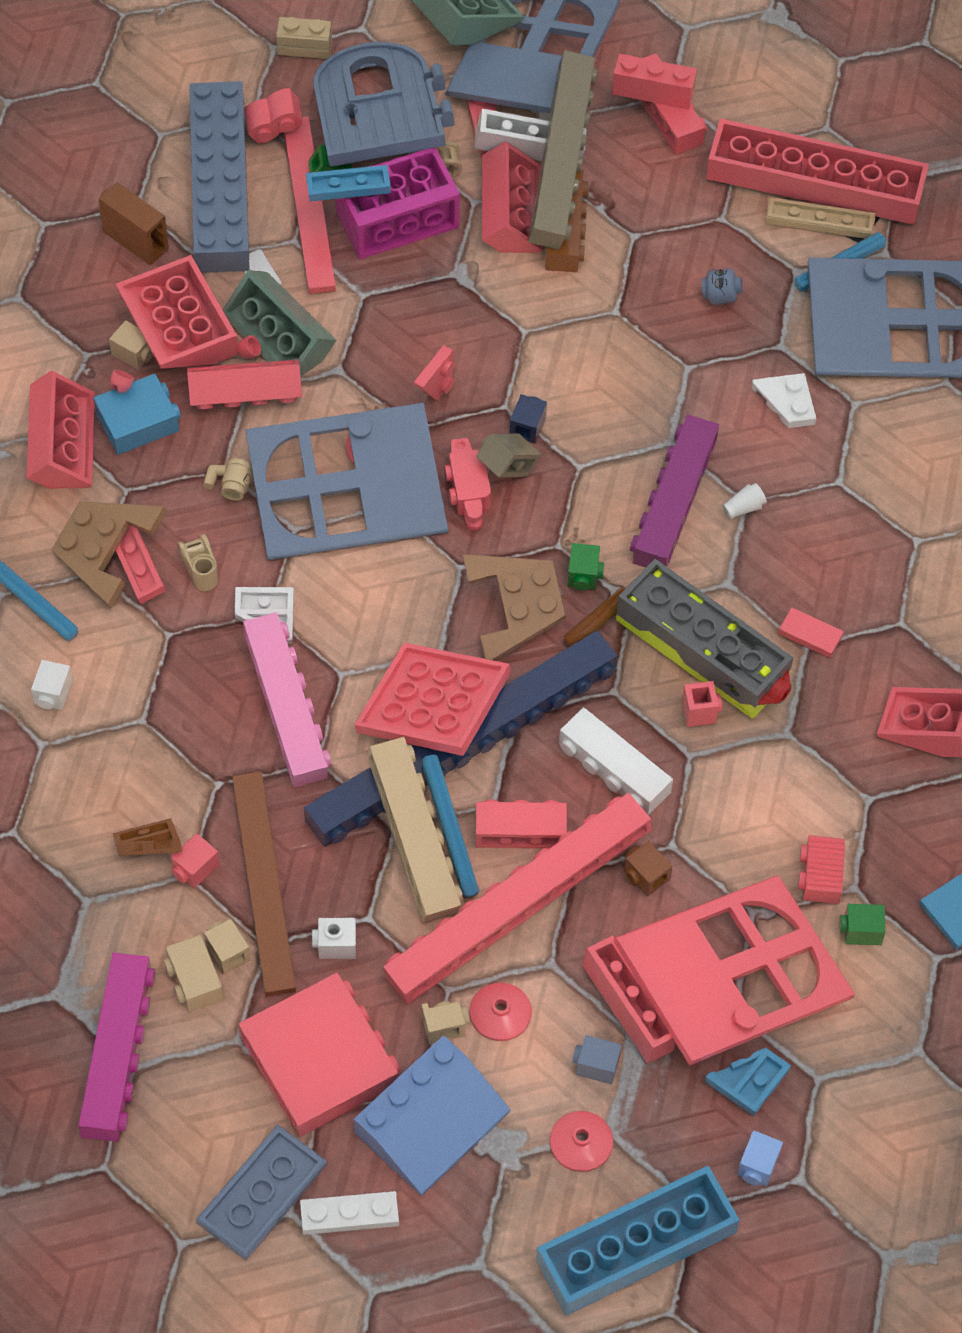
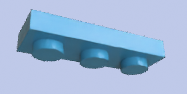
(348, 183)

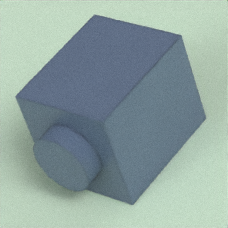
(597, 1059)

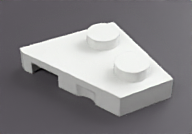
(788, 398)
(261, 601)

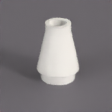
(745, 501)

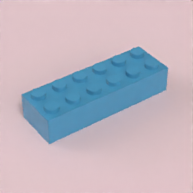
(637, 1240)

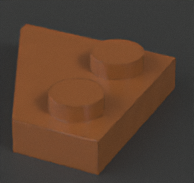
(148, 839)

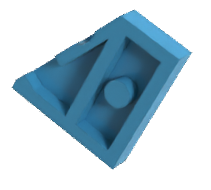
(750, 1080)

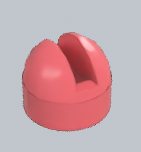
(249, 347)
(121, 381)

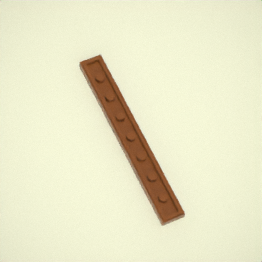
(263, 884)

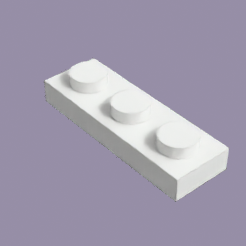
(349, 1213)

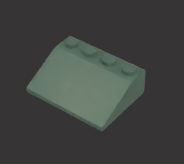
(469, 20)

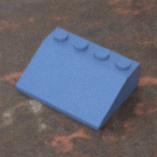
(431, 1116)

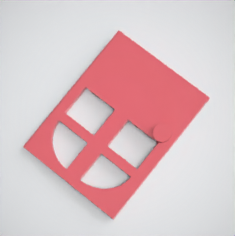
(697, 990)

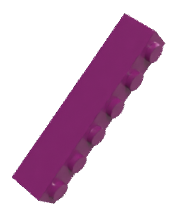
(676, 491)

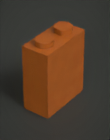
(133, 223)

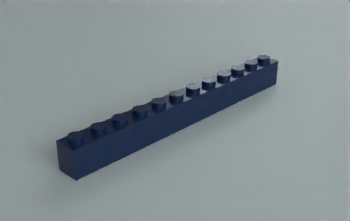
(516, 705)

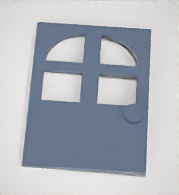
(527, 75)
(854, 318)
(391, 471)

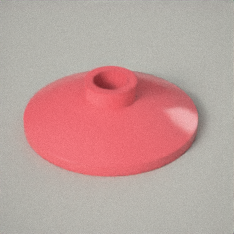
(500, 1024)
(578, 1154)

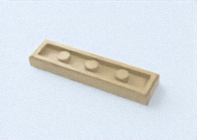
(820, 218)

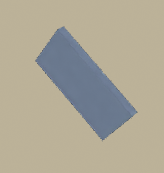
(261, 1192)

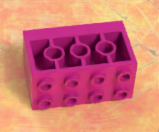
(419, 206)

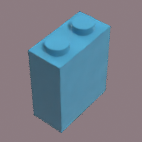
(138, 414)

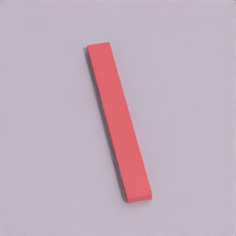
(309, 214)

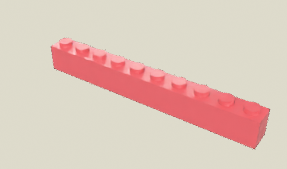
(517, 898)

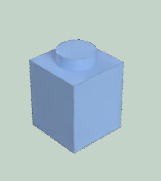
(759, 1159)

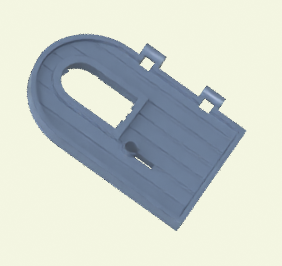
(385, 121)

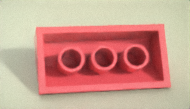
(508, 199)
(60, 433)

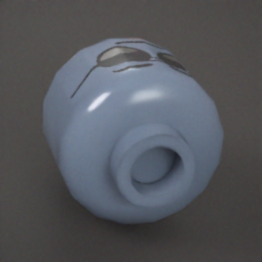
(721, 286)

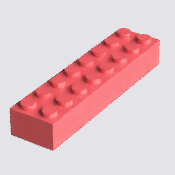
(816, 171)

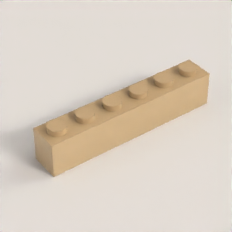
(414, 829)

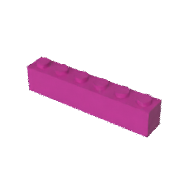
(115, 1047)

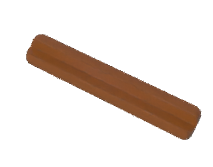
(594, 620)

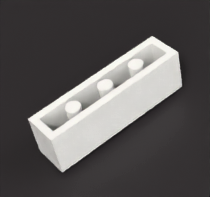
(520, 131)
(614, 760)

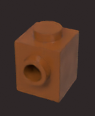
(647, 868)

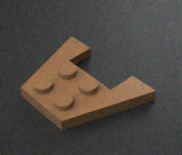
(94, 536)
(528, 596)

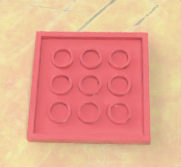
(433, 698)

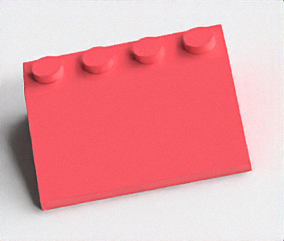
(179, 315)

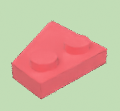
(437, 375)

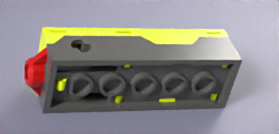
(705, 639)

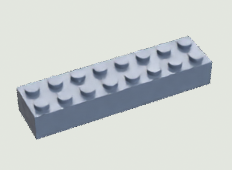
(219, 177)

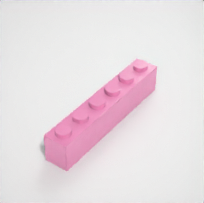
(286, 700)

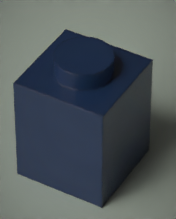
(528, 417)

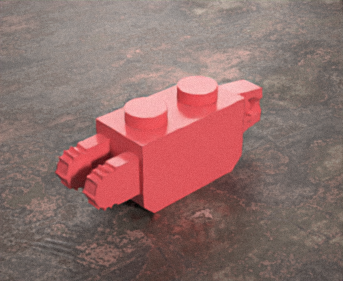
(469, 483)

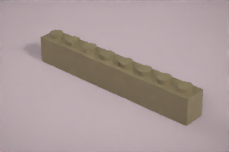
(562, 150)

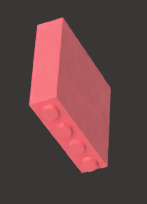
(319, 1053)

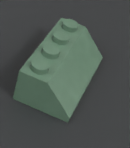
(277, 321)

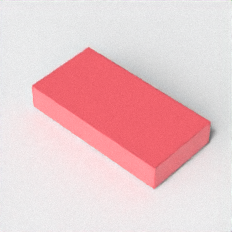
(810, 632)

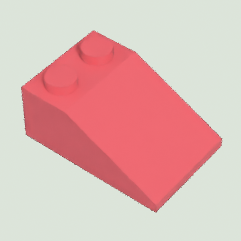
(924, 720)

